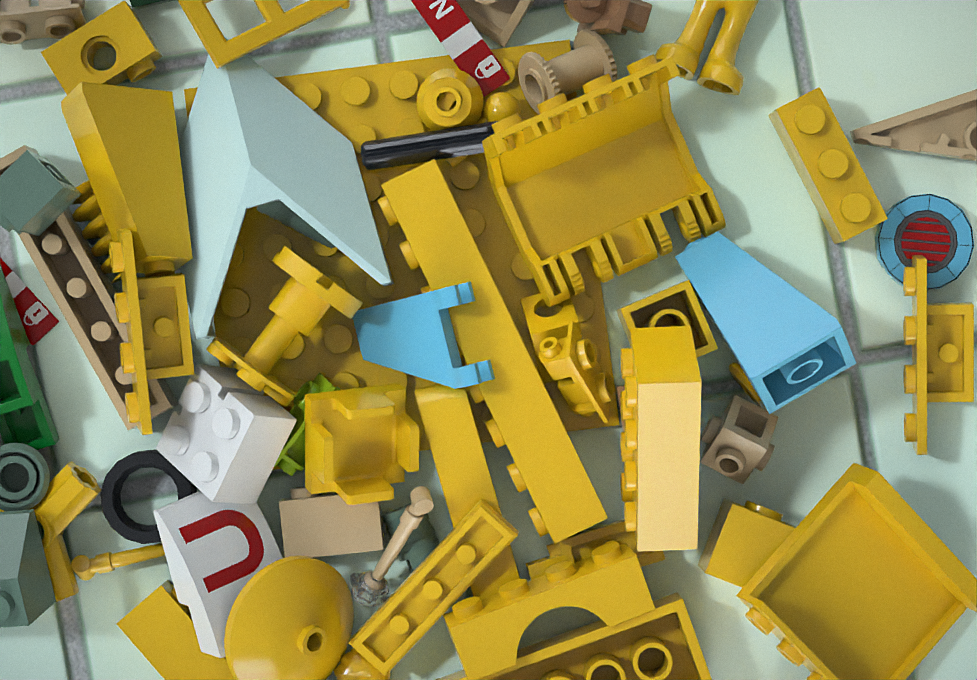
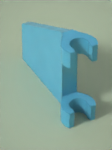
(419, 337)

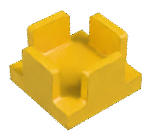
(359, 442)

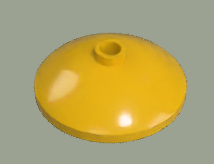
(279, 613)

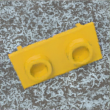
(588, 386)

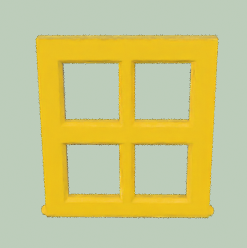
(277, 25)

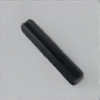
(425, 146)

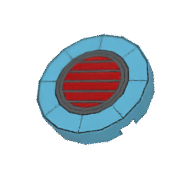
(929, 228)

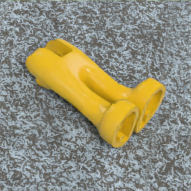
(719, 69)

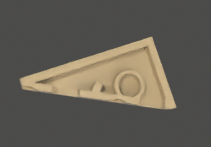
(936, 129)

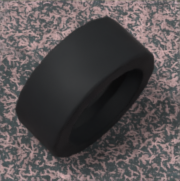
(112, 487)

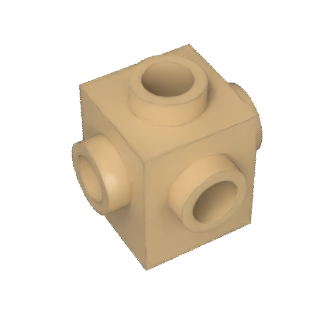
(739, 449)

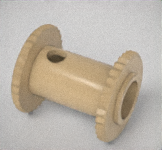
(567, 72)

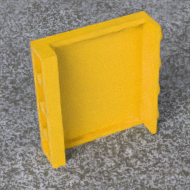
(859, 585)

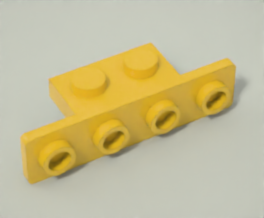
(156, 328)
(940, 353)

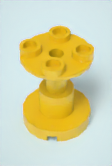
(296, 310)

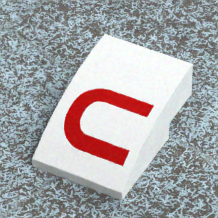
(212, 557)

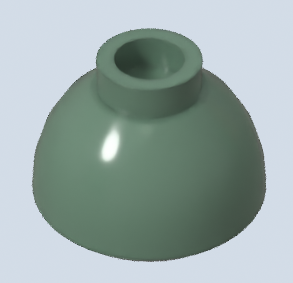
(22, 477)

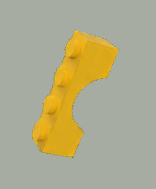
(490, 628)

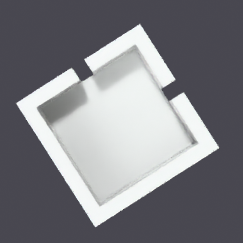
(225, 435)

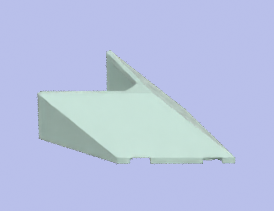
(260, 145)

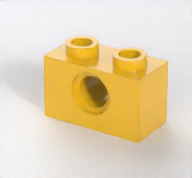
(118, 28)

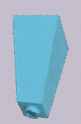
(770, 326)

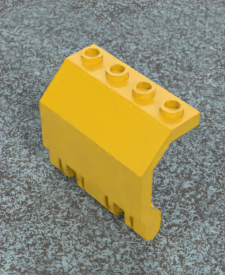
(599, 179)

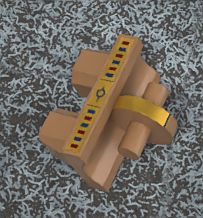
(609, 15)

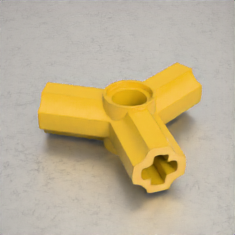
(64, 500)

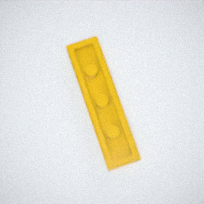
(433, 587)

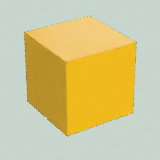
(670, 308)
(742, 541)

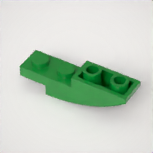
(22, 403)

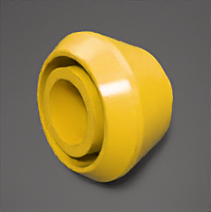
(457, 87)

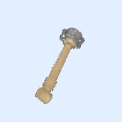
(371, 587)

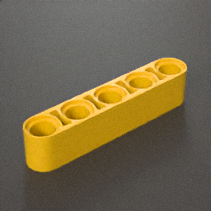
(462, 470)

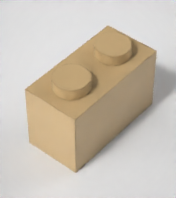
(328, 526)

